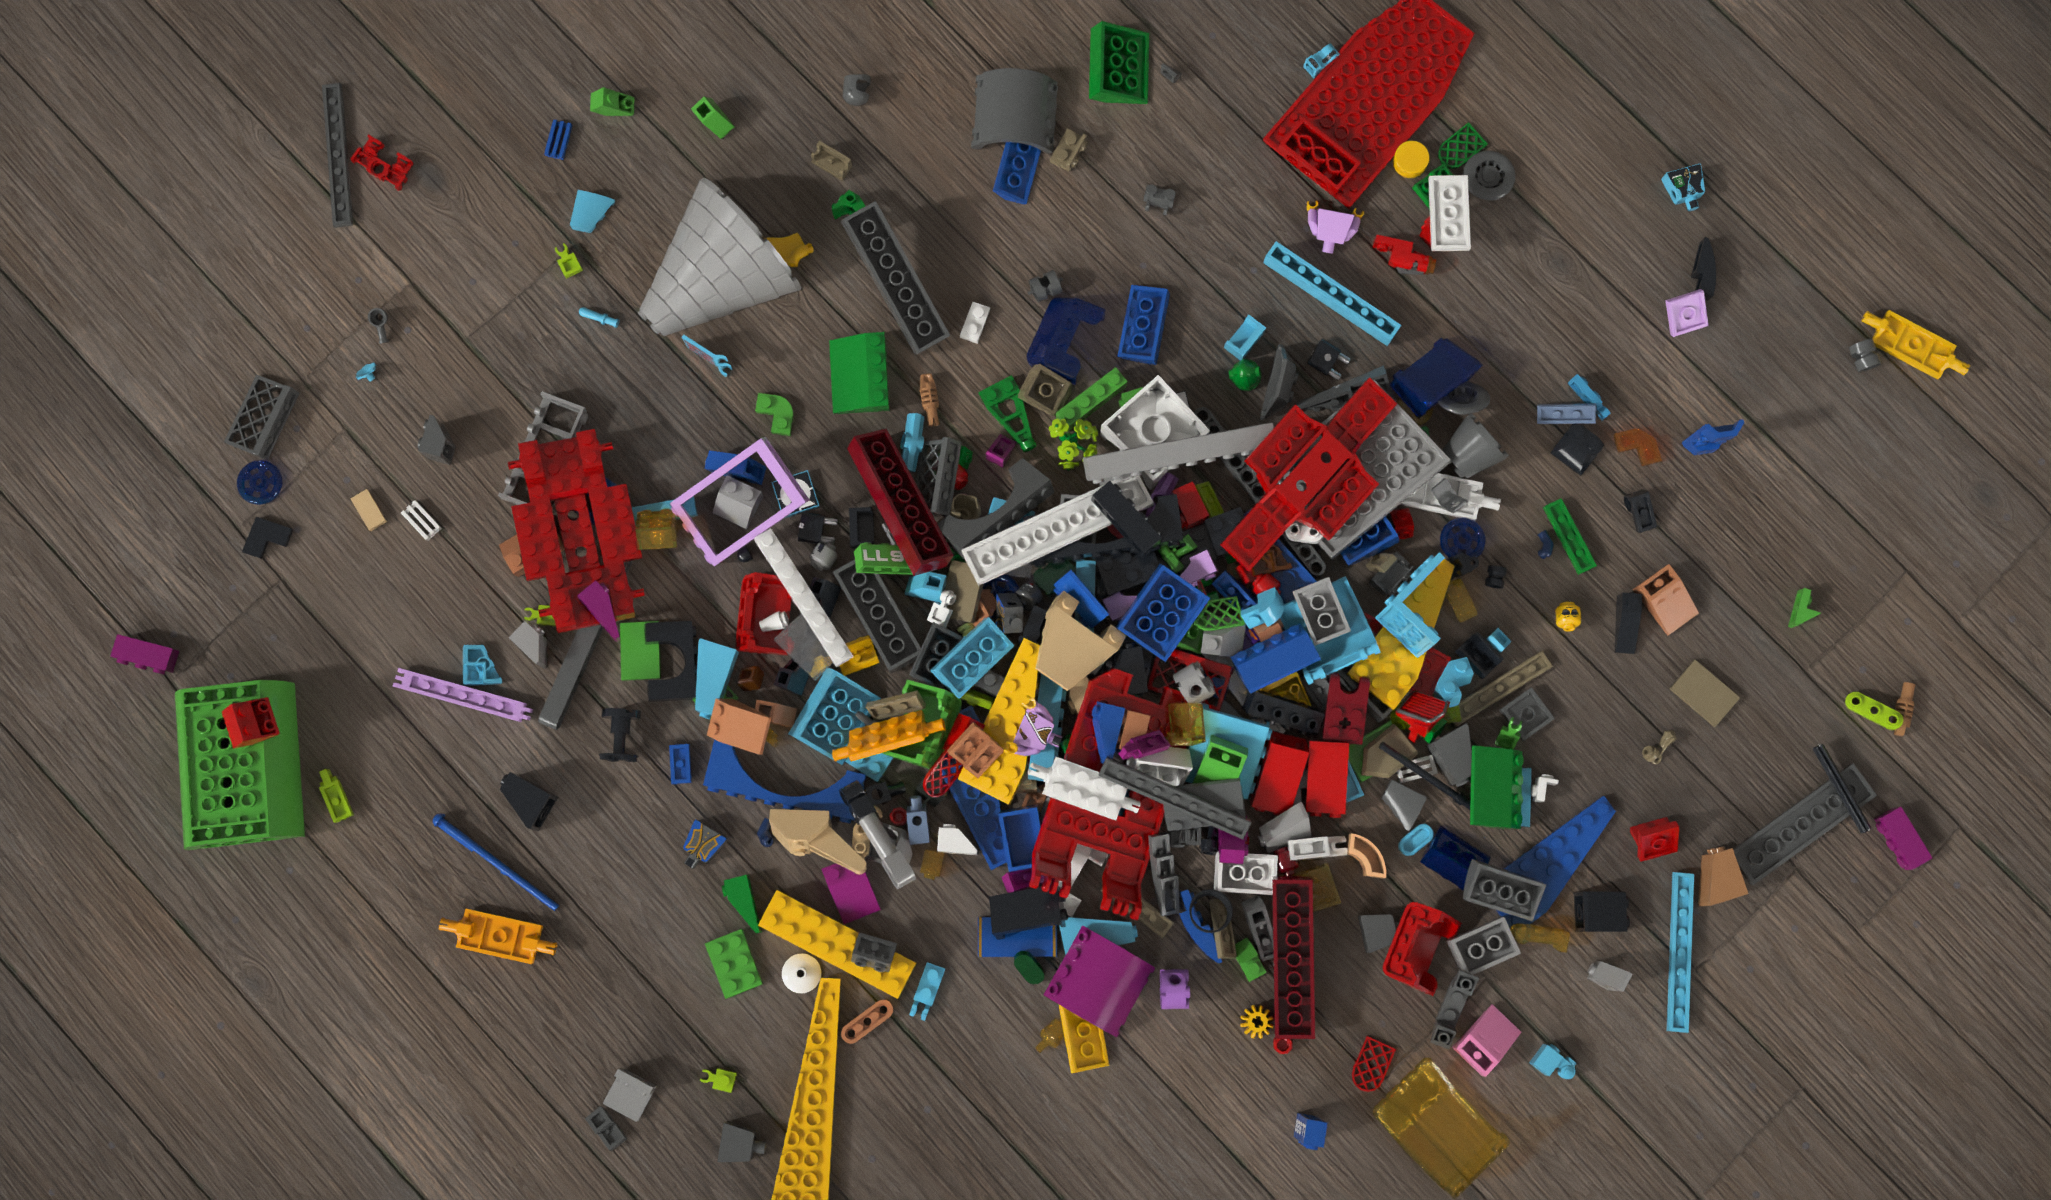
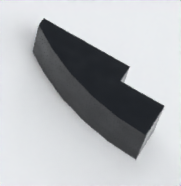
(1705, 269)

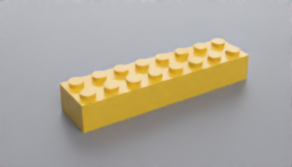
(830, 942)

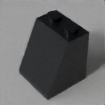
(527, 800)
(1601, 911)

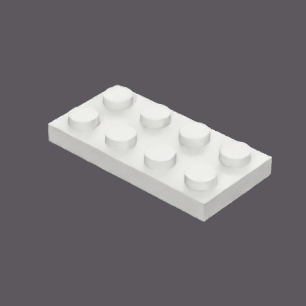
(1449, 213)

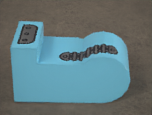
(1320, 60)

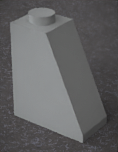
(1287, 826)

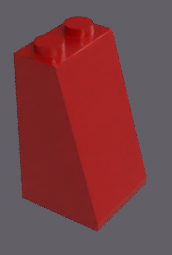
(1280, 773)
(1327, 778)

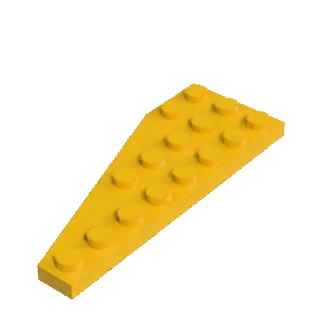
(1396, 668)
(1002, 724)

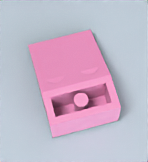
(1487, 1041)

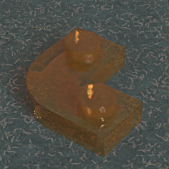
(1640, 440)

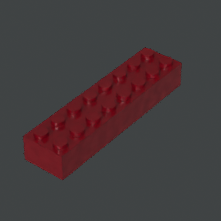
(900, 502)
(1293, 957)

